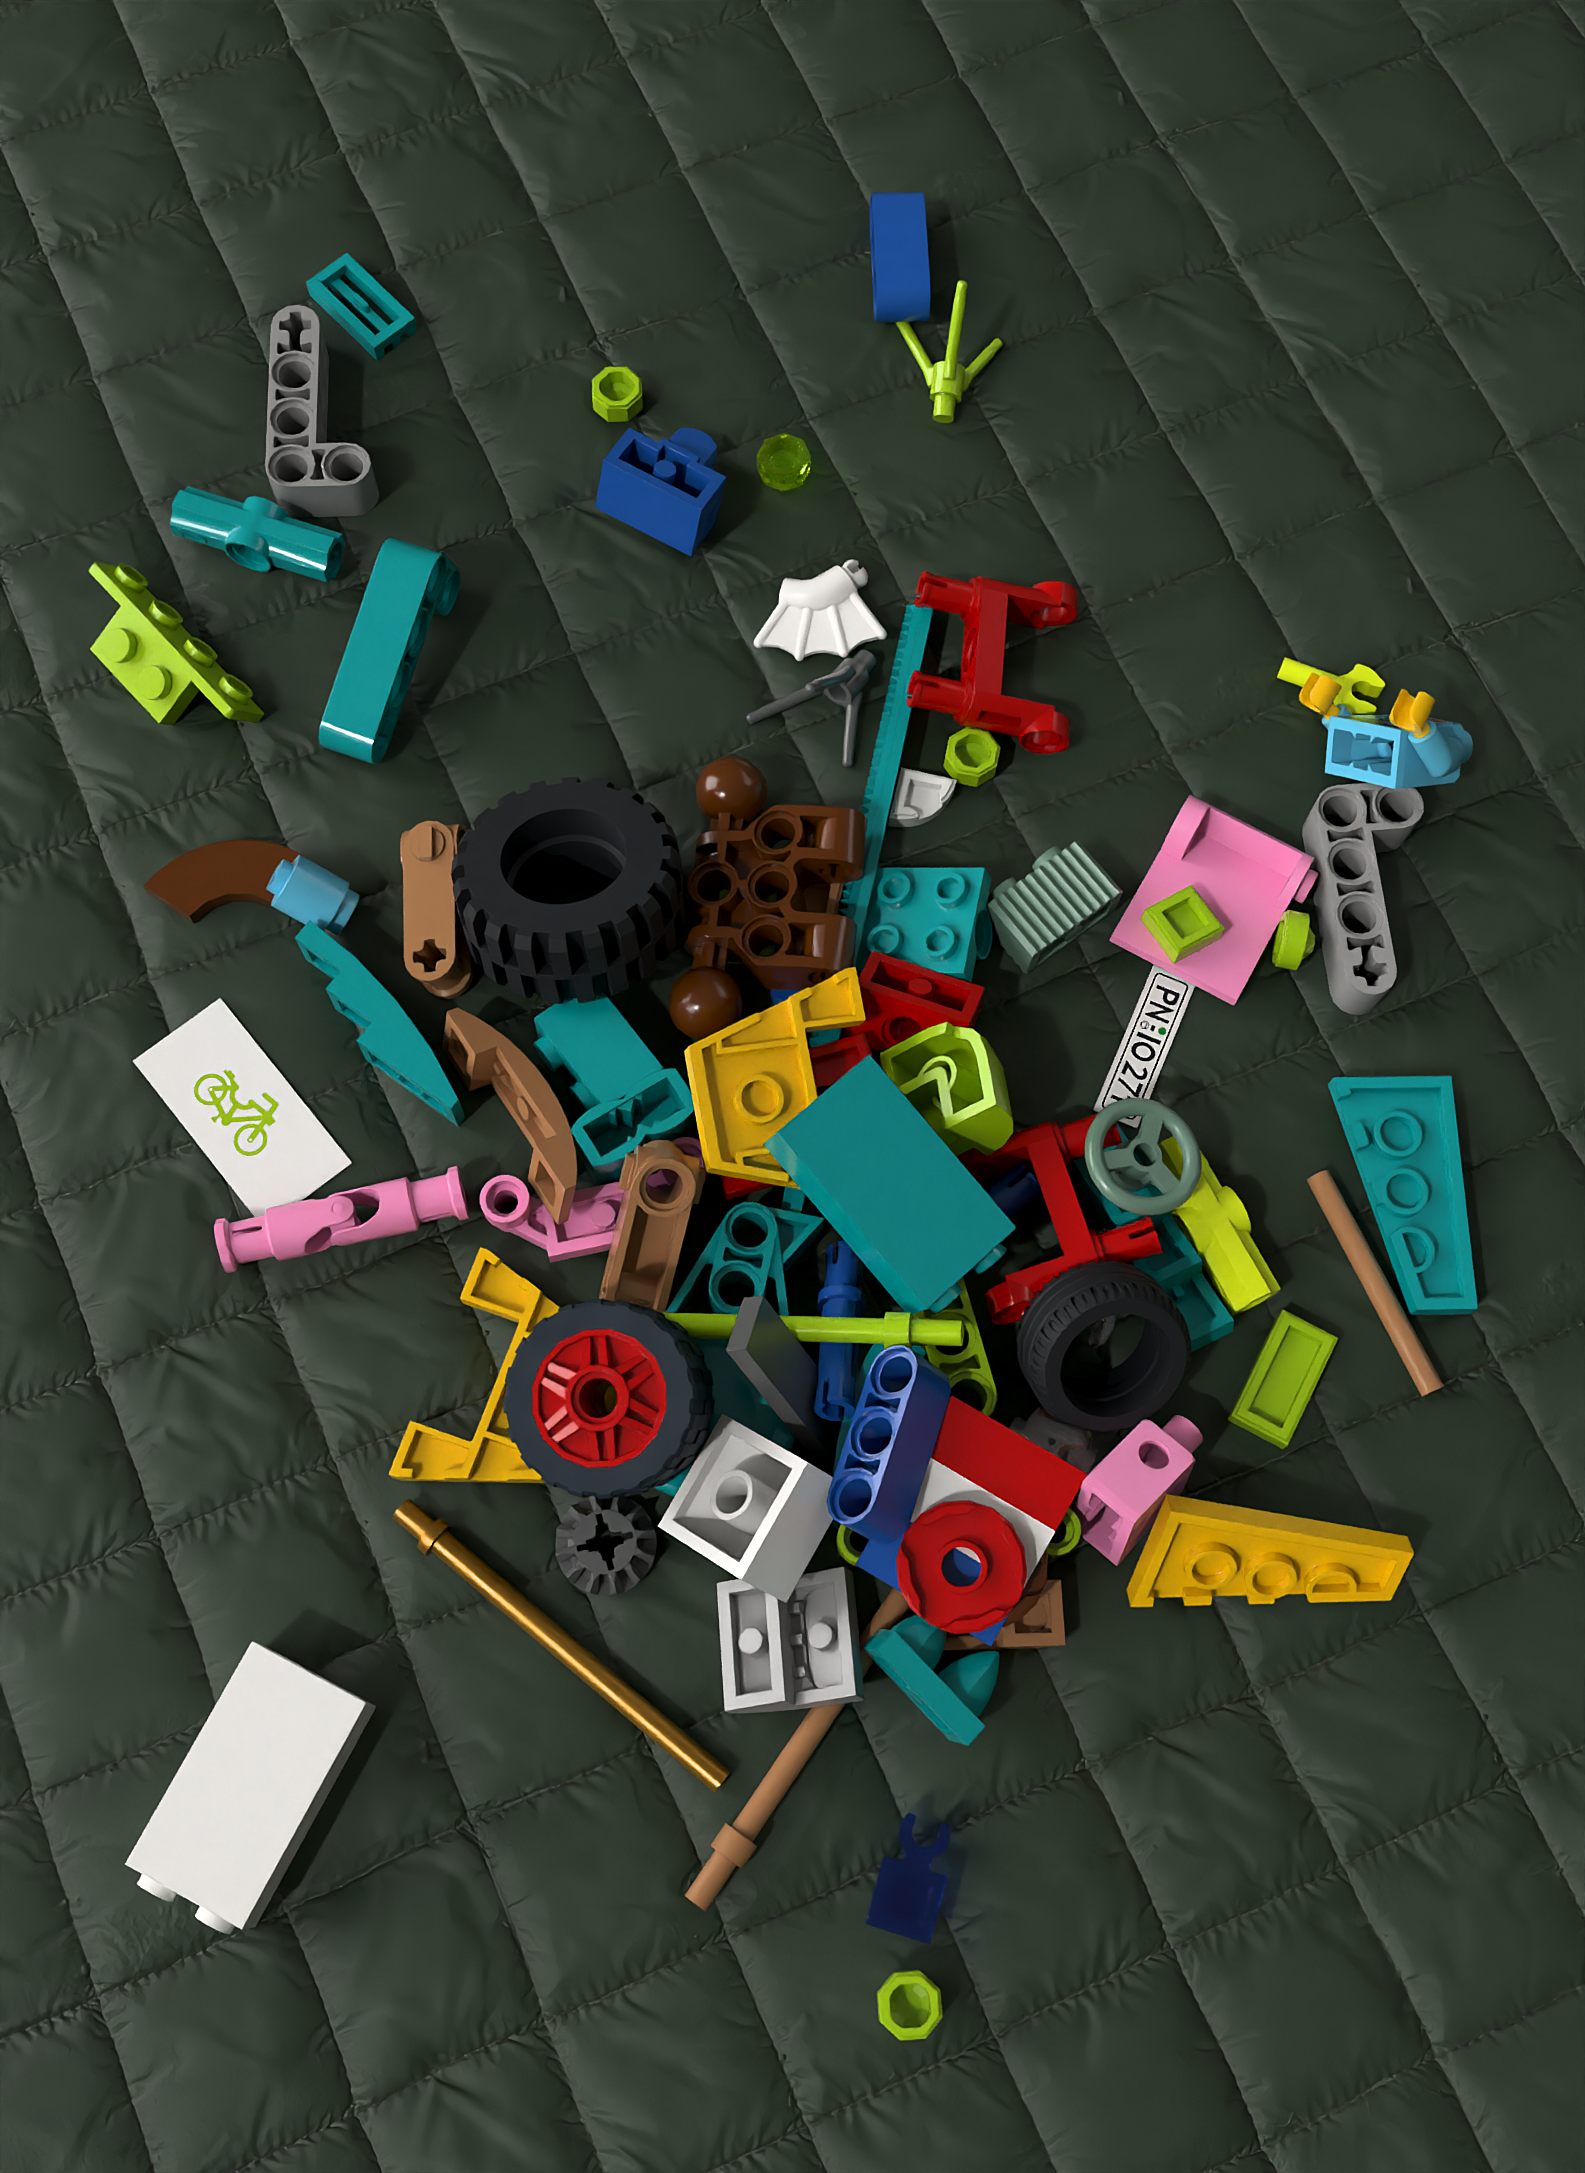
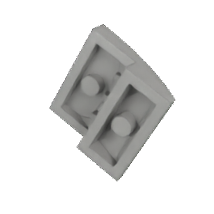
(793, 1650)

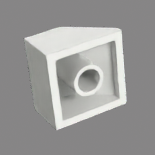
(751, 1508)

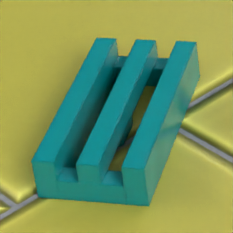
(386, 334)

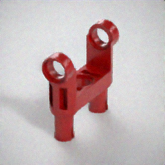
(977, 697)
(1050, 1153)

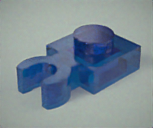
(906, 1891)

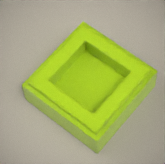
(1182, 924)

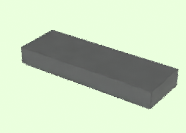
(782, 1374)

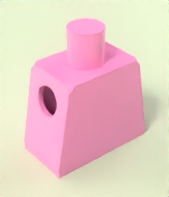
(1130, 1484)

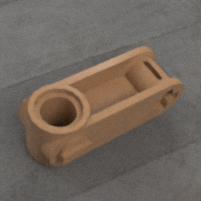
(430, 911)
(650, 1225)

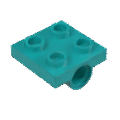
(929, 918)

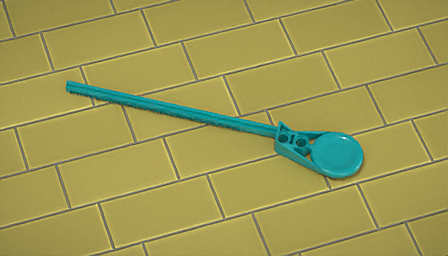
(787, 1229)

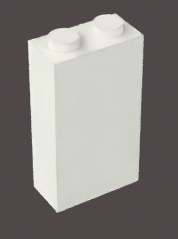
(249, 1789)

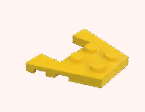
(761, 1076)
(491, 1455)

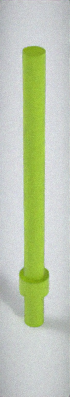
(892, 1330)

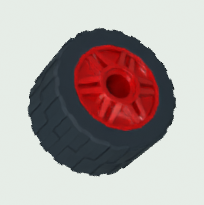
(560, 1407)

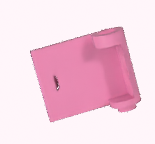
(1239, 876)

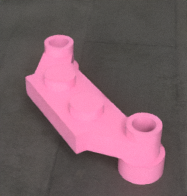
(590, 1218)

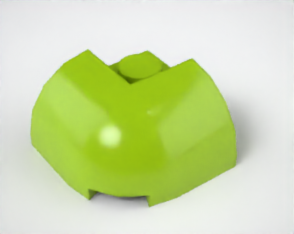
(954, 1086)

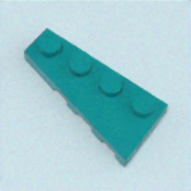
(1413, 1177)

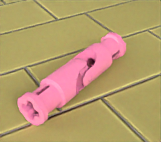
(316, 1225)

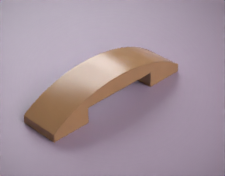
(488, 1057)

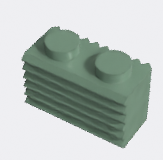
(1051, 905)

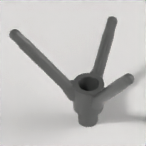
(841, 687)

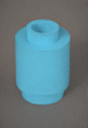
(312, 894)

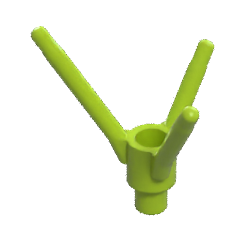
(948, 378)

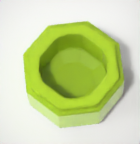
(617, 394)
(971, 756)
(909, 2005)

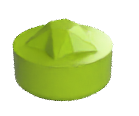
(1292, 940)

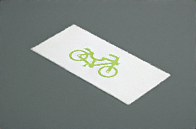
(241, 1111)

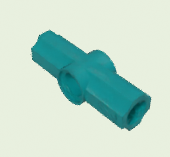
(257, 534)

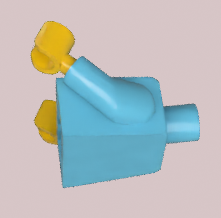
(1392, 748)

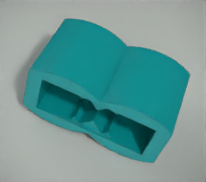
(652, 1110)

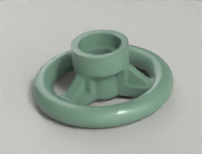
(1118, 1172)

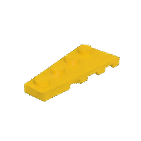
(1240, 1551)

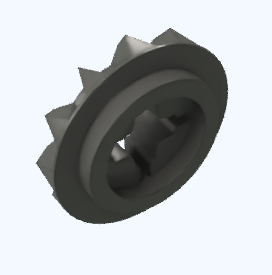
(631, 1559)

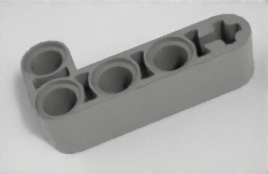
(301, 406)
(1358, 899)

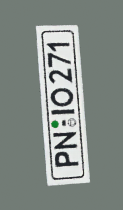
(1146, 1040)

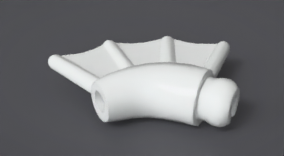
(822, 615)

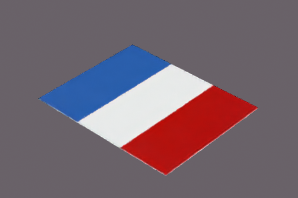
(995, 1468)

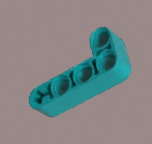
(385, 646)

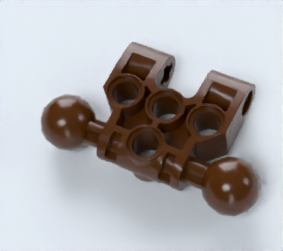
(815, 946)

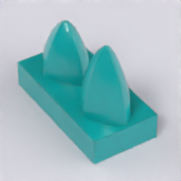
(947, 1699)

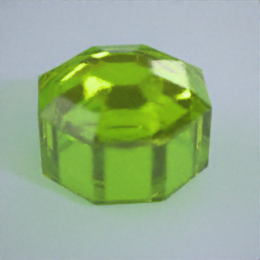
(783, 462)

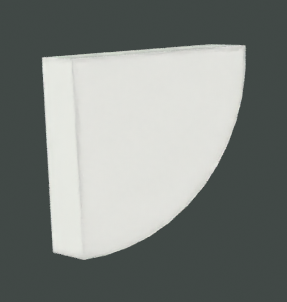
(919, 798)

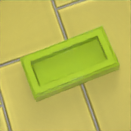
(1282, 1379)

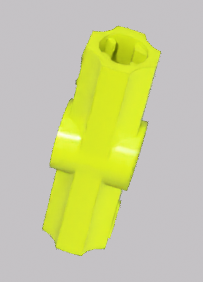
(1219, 1233)

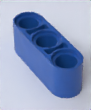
(899, 257)
(889, 1445)

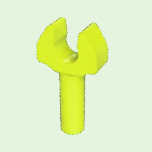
(1360, 679)

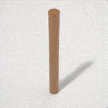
(1375, 1283)

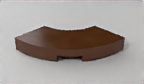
(218, 876)

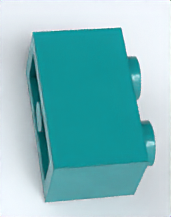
(593, 1049)

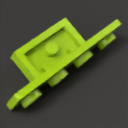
(158, 657)

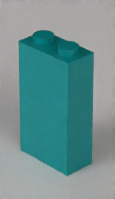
(892, 1188)

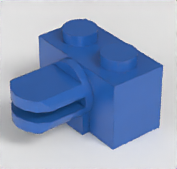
(663, 486)

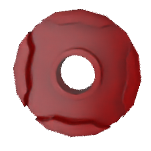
(955, 1606)

